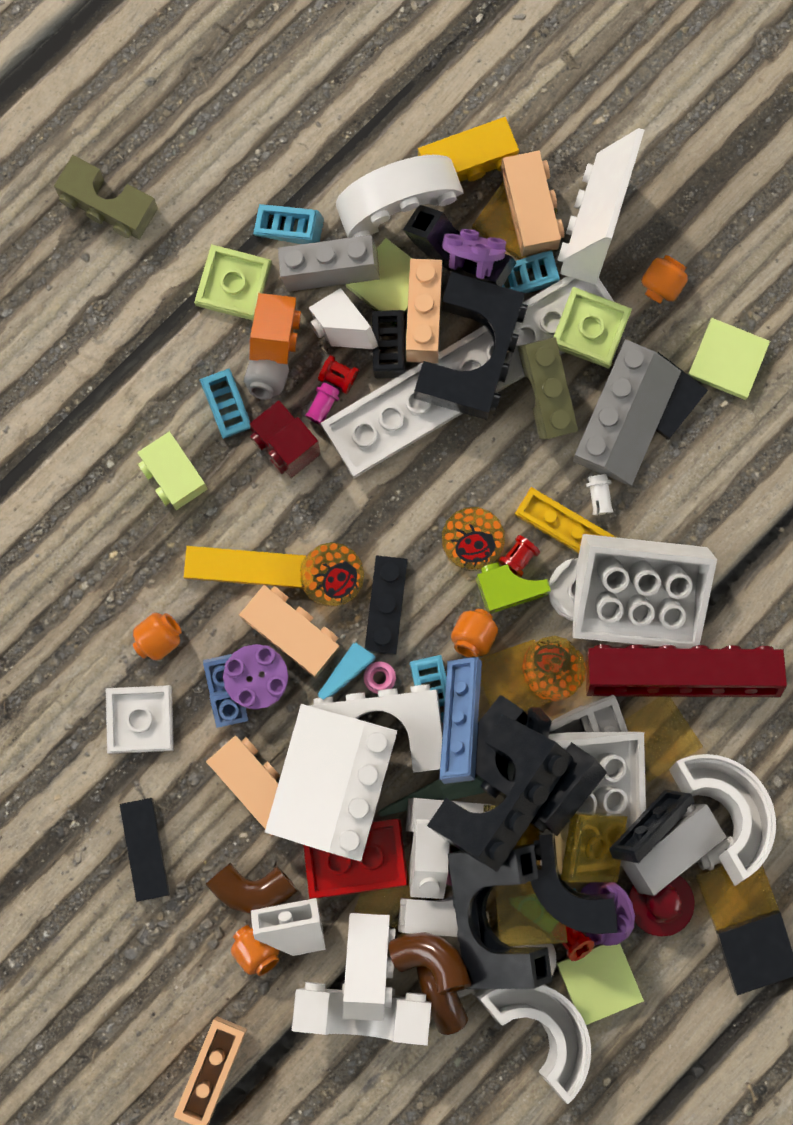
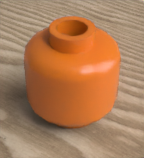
(664, 279)
(474, 633)
(156, 636)
(252, 954)

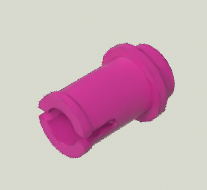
(322, 403)

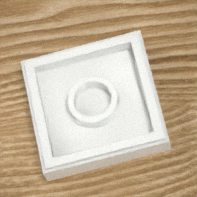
(139, 719)

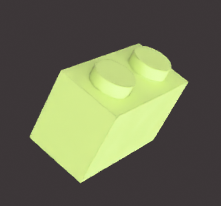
(172, 471)

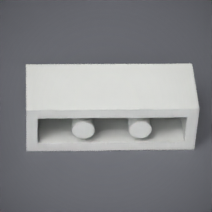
(367, 967)

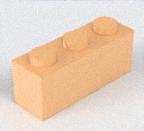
(532, 203)
(424, 310)
(290, 630)
(246, 776)
(210, 1072)

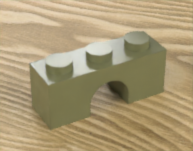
(127, 213)
(553, 403)

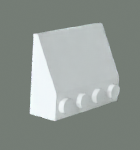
(599, 209)
(642, 591)
(331, 782)
(623, 785)

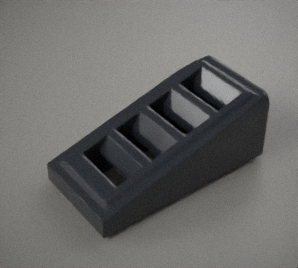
(389, 370)

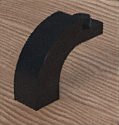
(427, 230)
(574, 909)

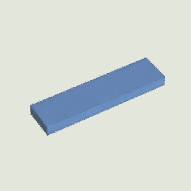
(460, 720)

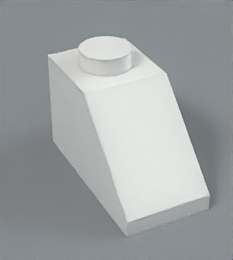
(341, 322)
(428, 863)
(290, 927)

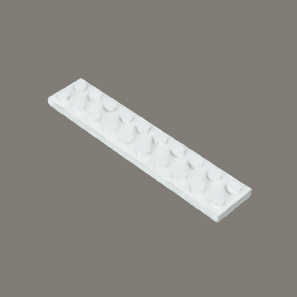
(392, 417)

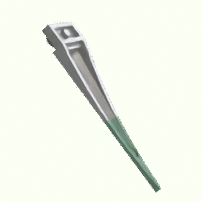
(595, 717)

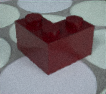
(286, 439)

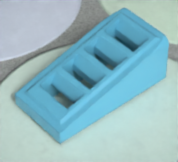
(303, 215)
(534, 262)
(216, 378)
(426, 663)
(350, 666)

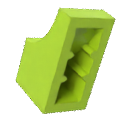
(504, 589)

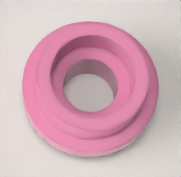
(377, 667)

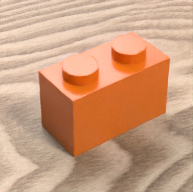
(273, 328)

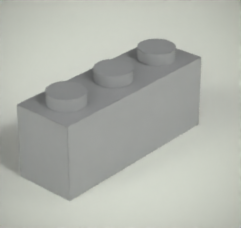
(328, 263)
(677, 851)

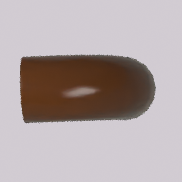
(250, 895)
(436, 955)
(445, 1009)

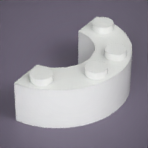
(395, 189)
(745, 801)
(321, 1012)
(566, 1030)

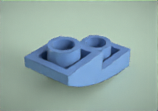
(224, 708)

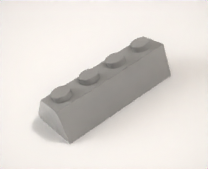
(627, 413)

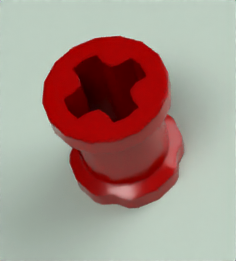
(349, 374)
(519, 555)
(577, 944)

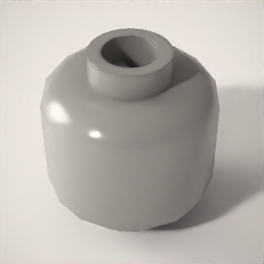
(265, 378)

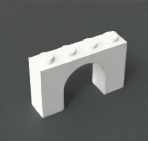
(416, 710)
(430, 916)

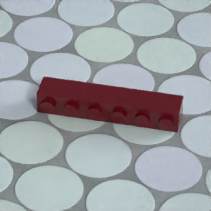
(685, 672)

